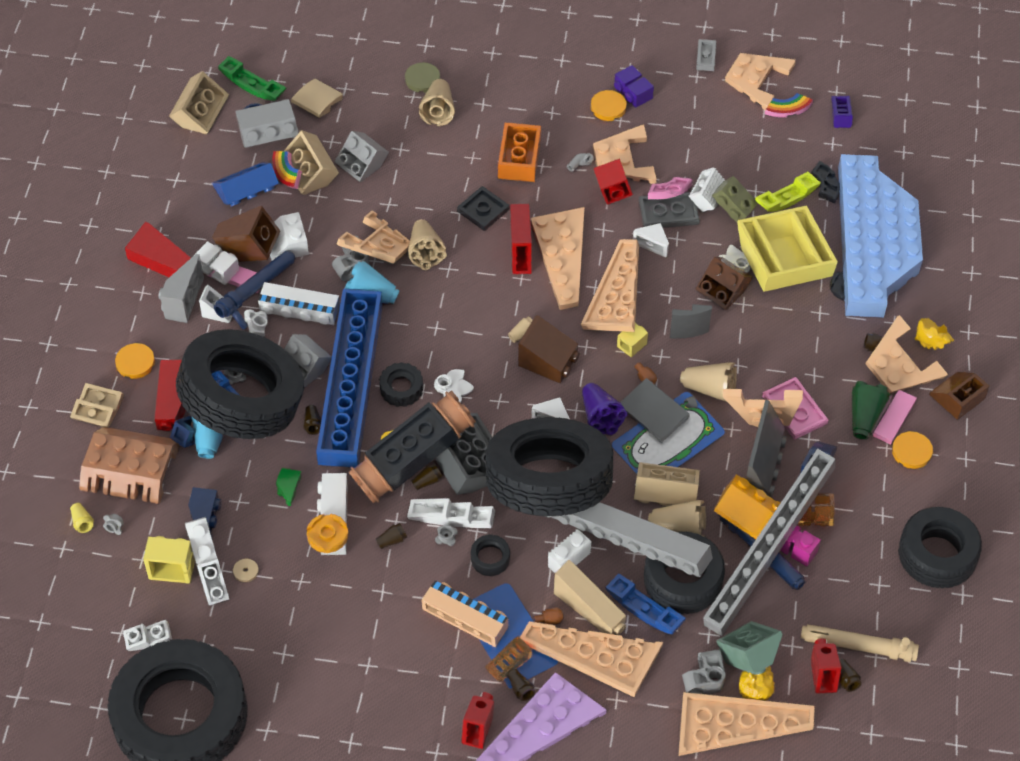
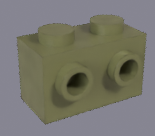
(734, 199)

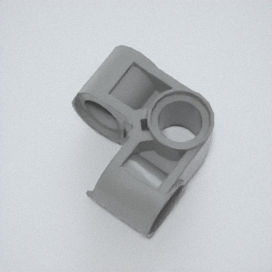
(344, 264)
(710, 667)

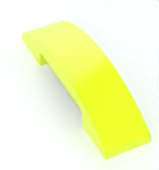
(790, 195)

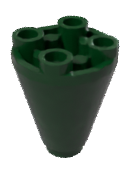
(867, 408)

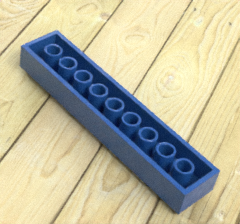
(349, 379)

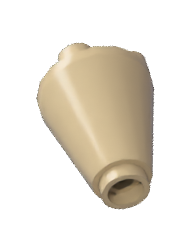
(425, 246)

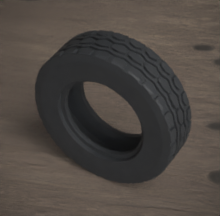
(230, 412)
(549, 491)
(168, 663)

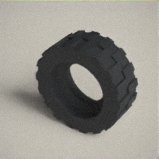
(396, 371)

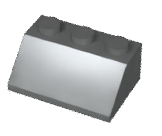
(266, 123)

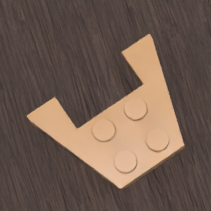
(751, 71)
(618, 147)
(381, 244)
(895, 367)
(752, 409)

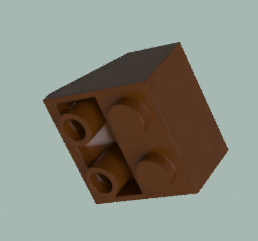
(723, 282)
(960, 393)

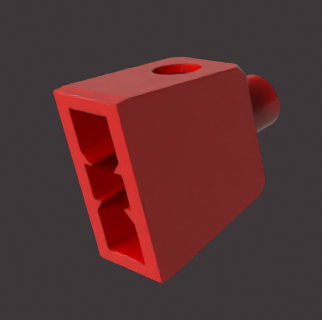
(825, 658)
(479, 713)

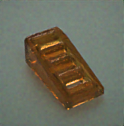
(516, 643)

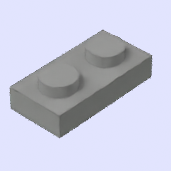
(706, 55)

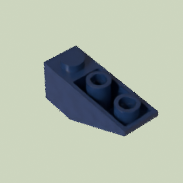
(205, 504)

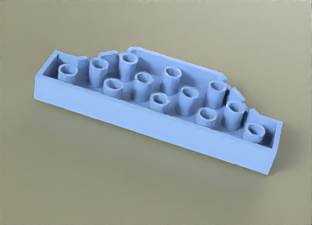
(876, 234)

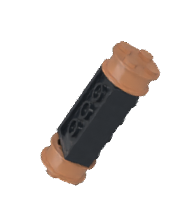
(412, 446)

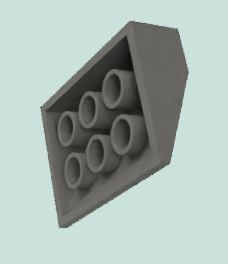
(766, 450)
(466, 459)

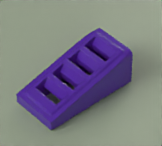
(841, 111)

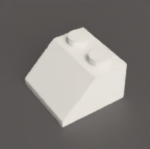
(291, 236)

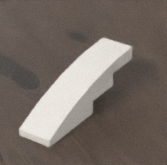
(452, 514)

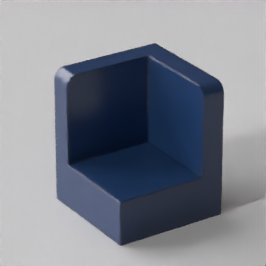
(183, 432)

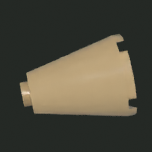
(437, 104)
(710, 379)
(681, 517)

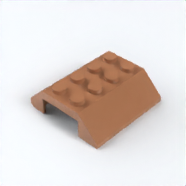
(126, 462)

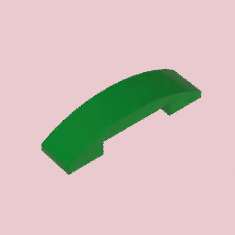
(250, 82)

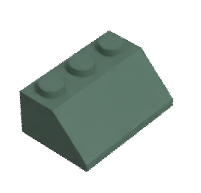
(750, 647)

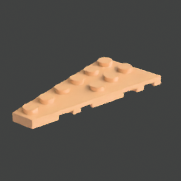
(560, 245)
(615, 298)
(603, 656)
(727, 721)

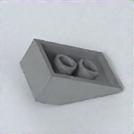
(182, 290)

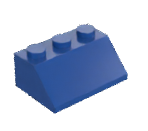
(246, 183)

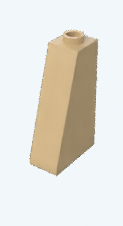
(588, 600)

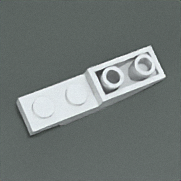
(206, 561)

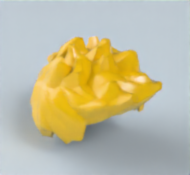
(931, 335)
(757, 686)

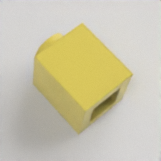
(632, 341)

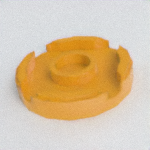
(608, 105)
(134, 360)
(912, 450)
(327, 533)

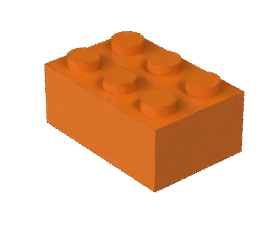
(519, 152)

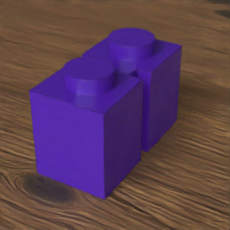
(635, 91)

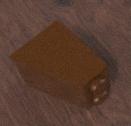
(248, 235)
(547, 351)

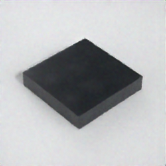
(483, 208)

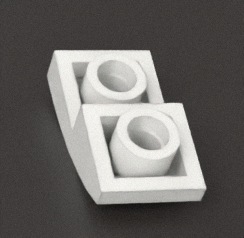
(142, 637)

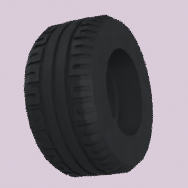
(936, 570)
(685, 596)

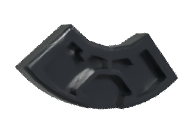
(829, 184)

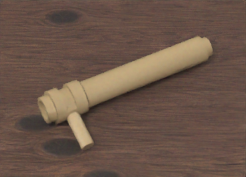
(894, 647)

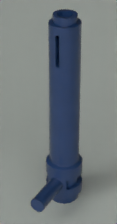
(233, 299)
(779, 564)

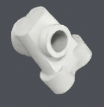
(256, 321)

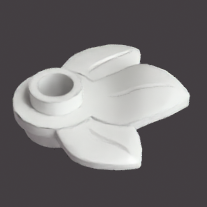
(737, 258)
(454, 382)

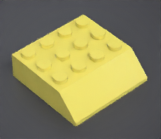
(785, 248)

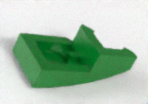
(287, 484)

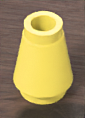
(81, 518)

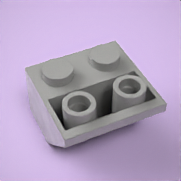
(361, 156)
(309, 356)

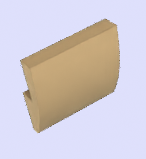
(316, 97)
(97, 405)

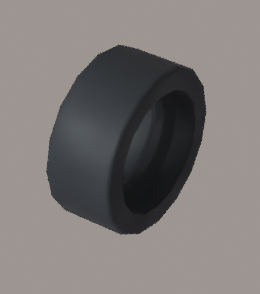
(490, 541)

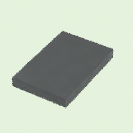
(669, 211)
(654, 410)

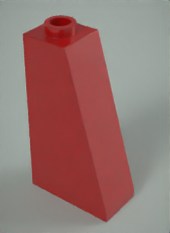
(520, 238)
(155, 251)
(168, 403)

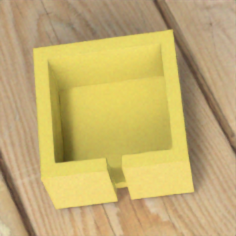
(169, 559)

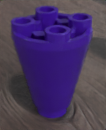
(602, 409)

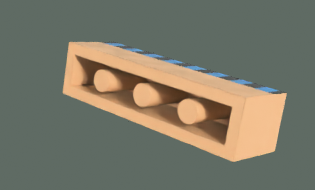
(465, 613)

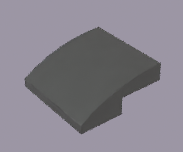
(690, 323)

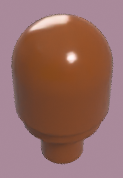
(645, 372)
(550, 616)

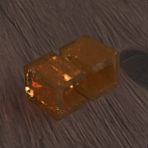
(823, 511)

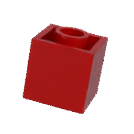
(613, 181)

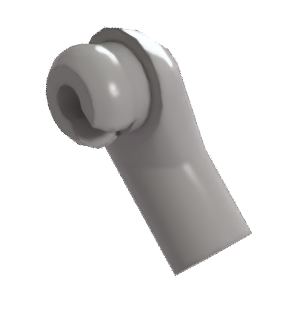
(580, 160)

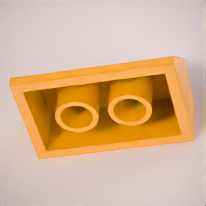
(746, 506)

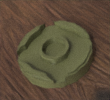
(421, 76)

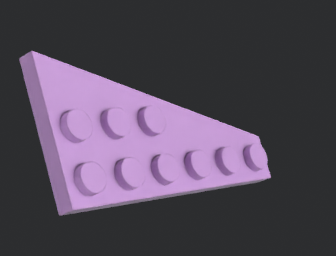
(544, 721)

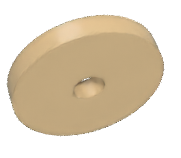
(241, 565)

